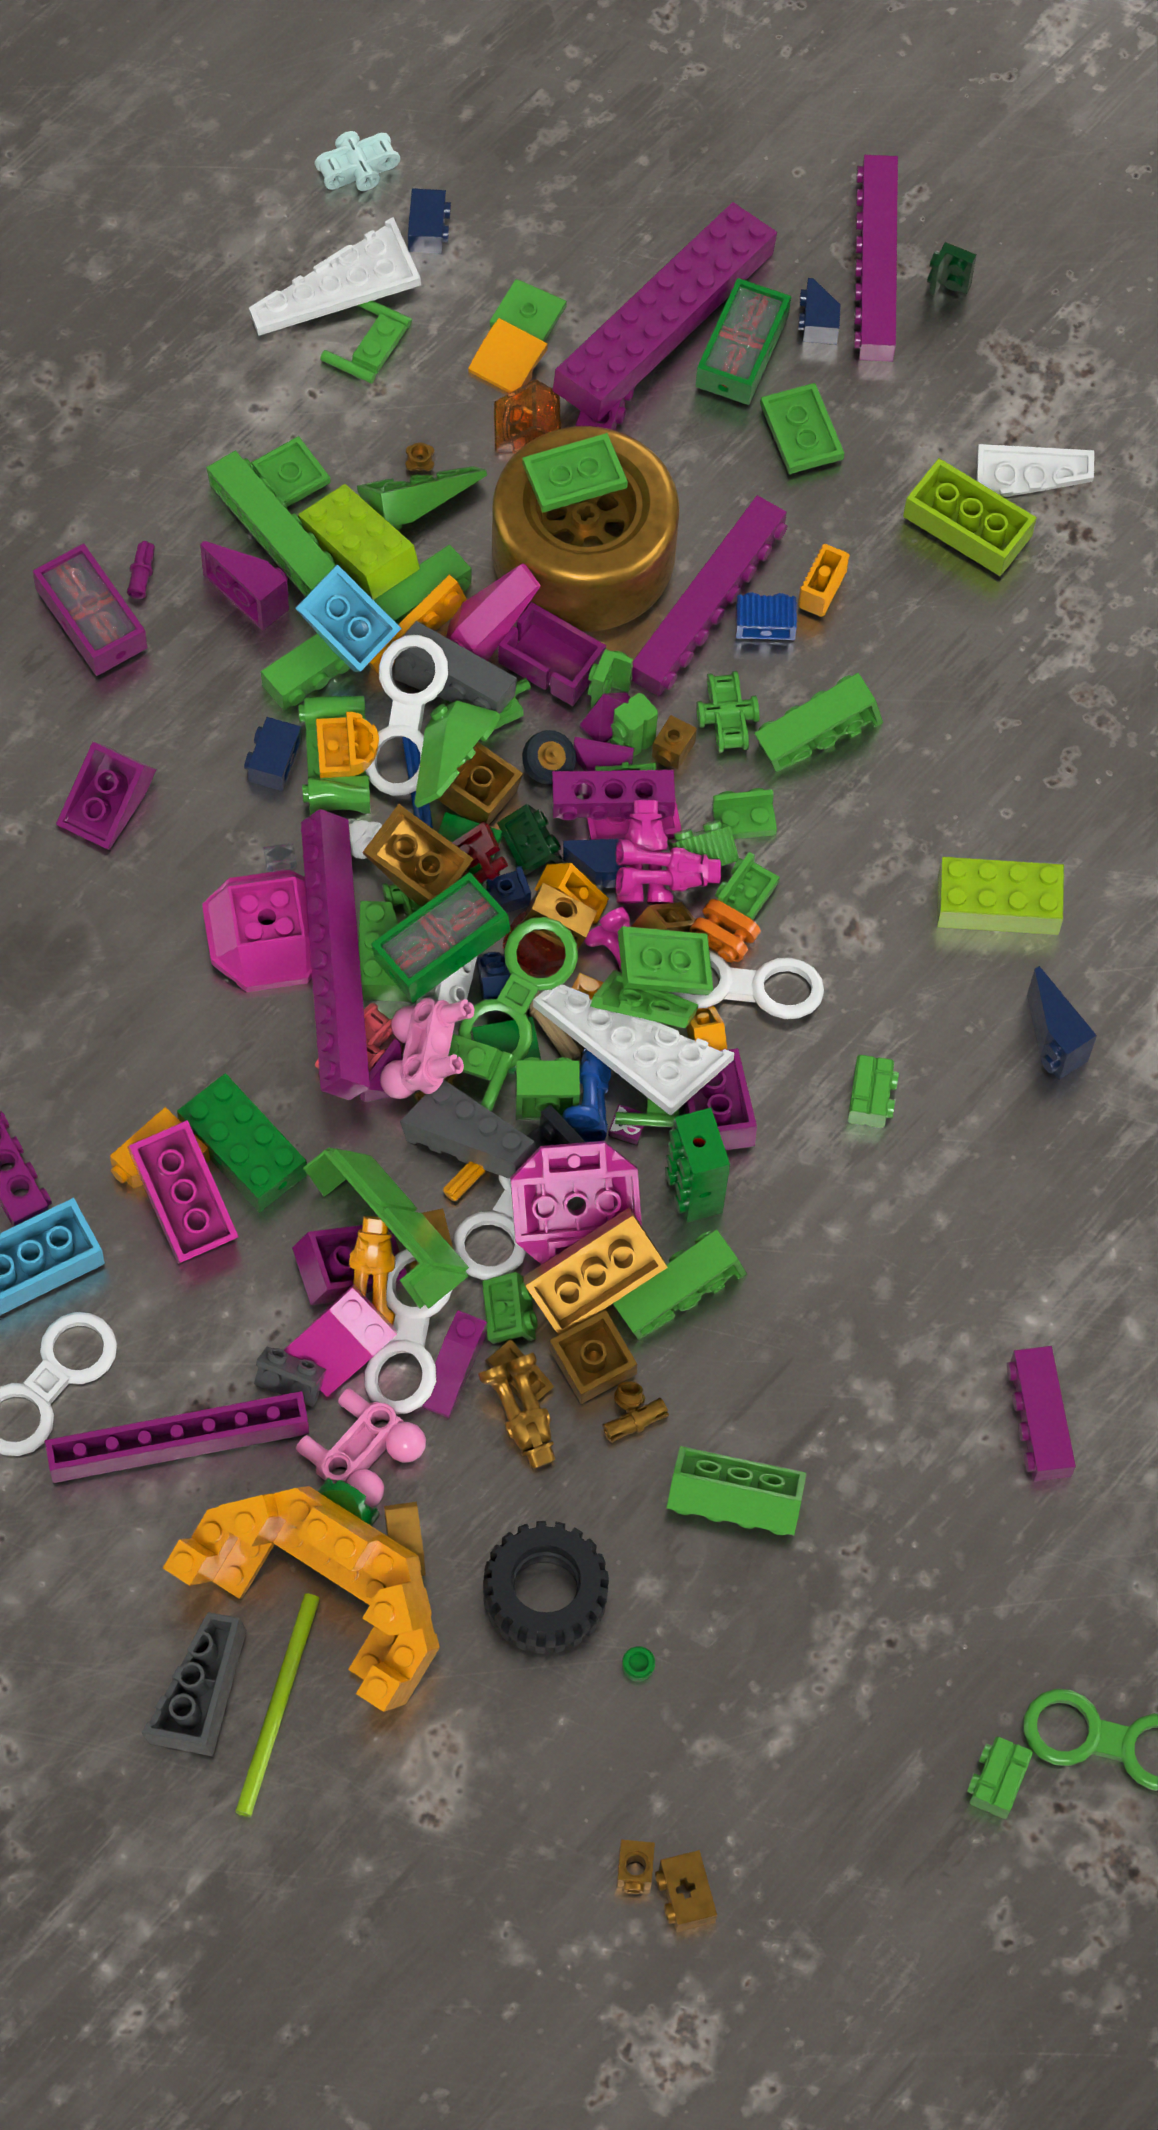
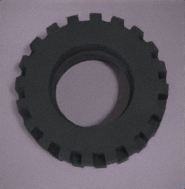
(552, 1546)

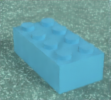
(45, 1254)

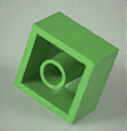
(546, 1084)

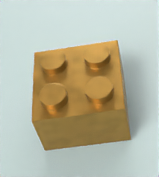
(482, 786)
(593, 1357)

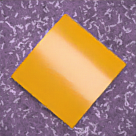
(507, 356)

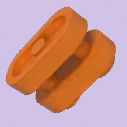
(726, 930)

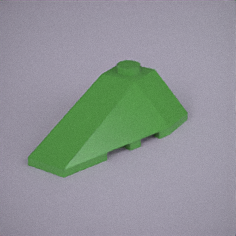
(450, 744)

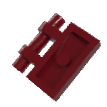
(481, 845)

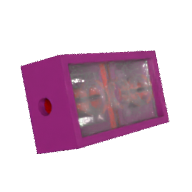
(90, 609)

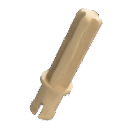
(558, 1037)

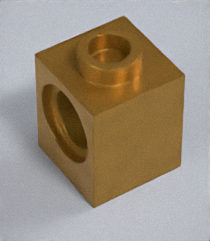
(639, 1852)

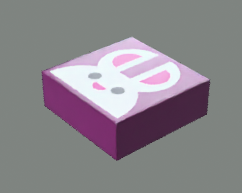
(627, 1133)

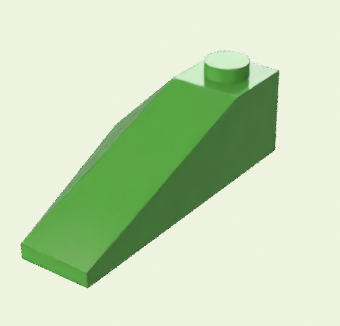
(407, 501)

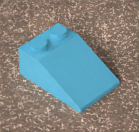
(347, 619)

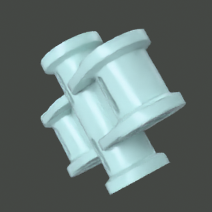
(357, 161)

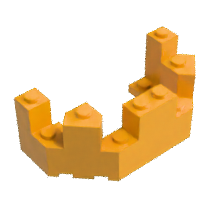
(359, 1558)

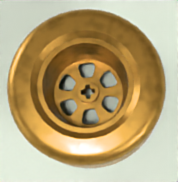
(594, 584)

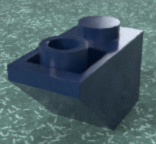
(821, 315)
(492, 974)

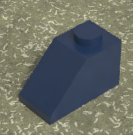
(594, 859)

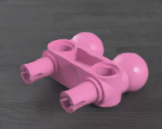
(428, 1038)
(364, 1445)

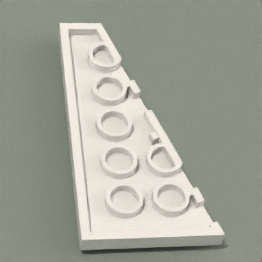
(348, 278)
(639, 1050)

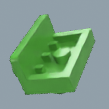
(612, 671)
(747, 887)

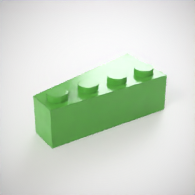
(819, 722)
(680, 1286)

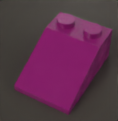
(247, 582)
(105, 795)
(730, 1104)
(325, 1262)

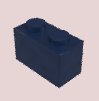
(427, 221)
(273, 754)

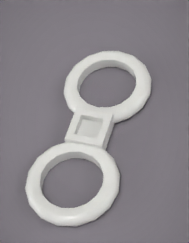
(406, 708)
(749, 986)
(500, 1216)
(410, 1338)
(52, 1378)

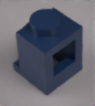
(519, 894)

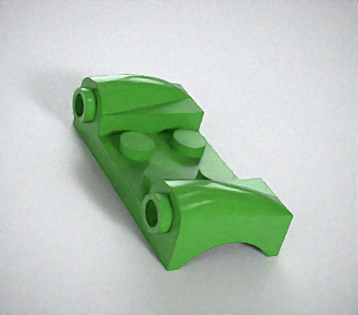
(335, 792)

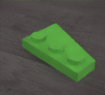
(644, 1004)

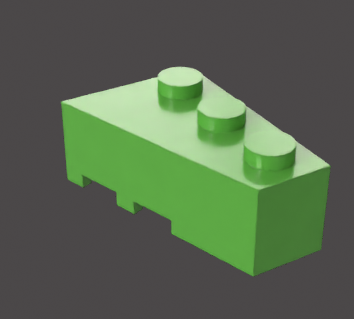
(375, 921)

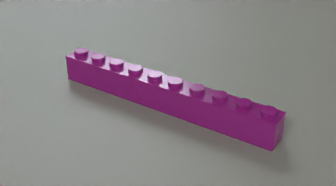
(335, 955)

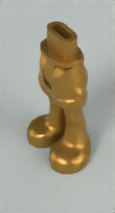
(527, 1427)

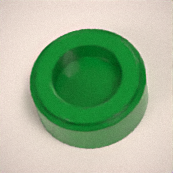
(638, 1663)

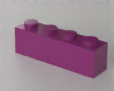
(1041, 1413)

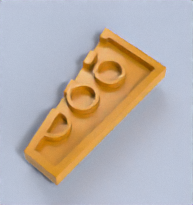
(431, 612)

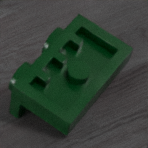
(951, 268)
(529, 838)

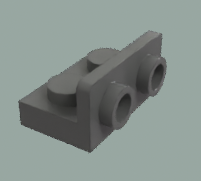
(289, 1374)

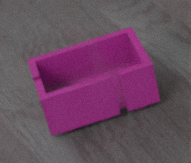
(550, 653)

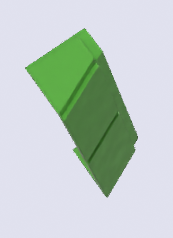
(439, 1265)

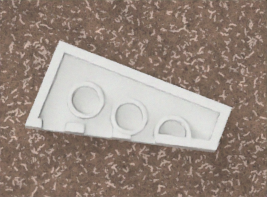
(1032, 469)

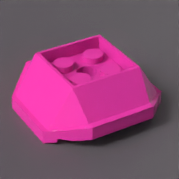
(257, 953)
(556, 1175)

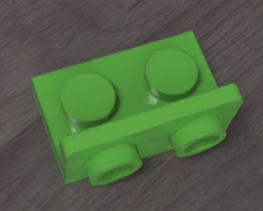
(747, 813)
(508, 1308)

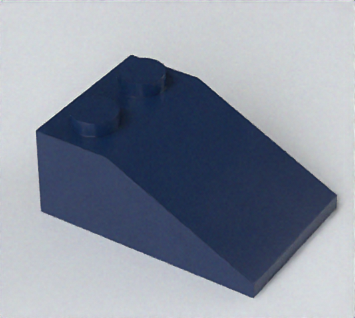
(1059, 1029)

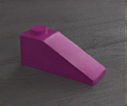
(455, 1362)

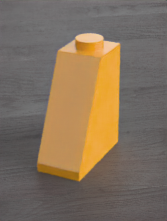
(121, 1161)

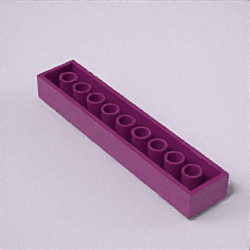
(664, 312)

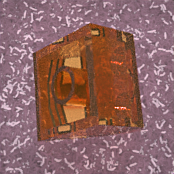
(525, 416)

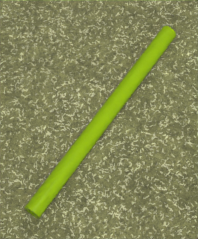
(277, 1705)

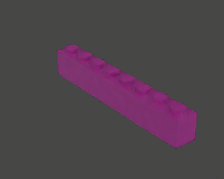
(877, 258)
(708, 596)
(177, 1437)

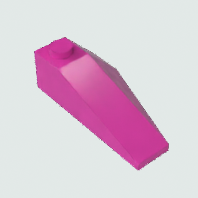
(492, 612)

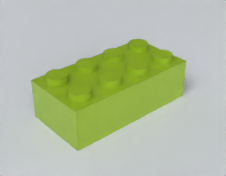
(969, 517)
(360, 541)
(1000, 895)

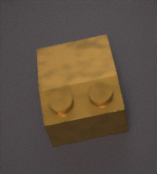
(416, 856)

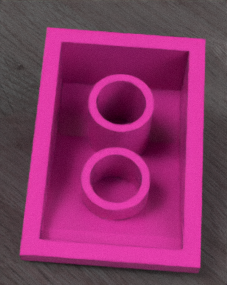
(343, 1338)

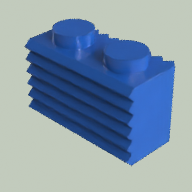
(766, 616)

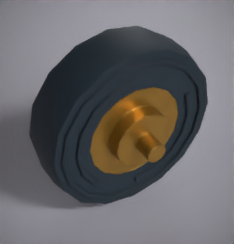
(548, 753)

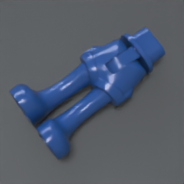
(590, 1116)

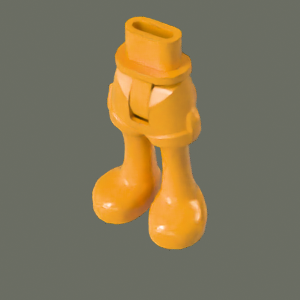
(374, 1257)

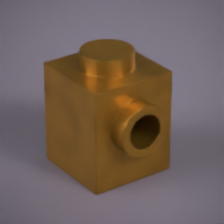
(674, 742)

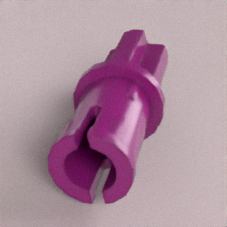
(141, 570)

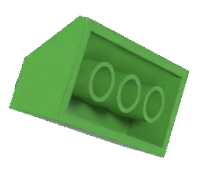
(736, 1491)

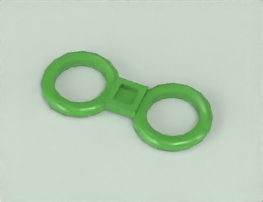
(521, 987)
(1103, 1737)

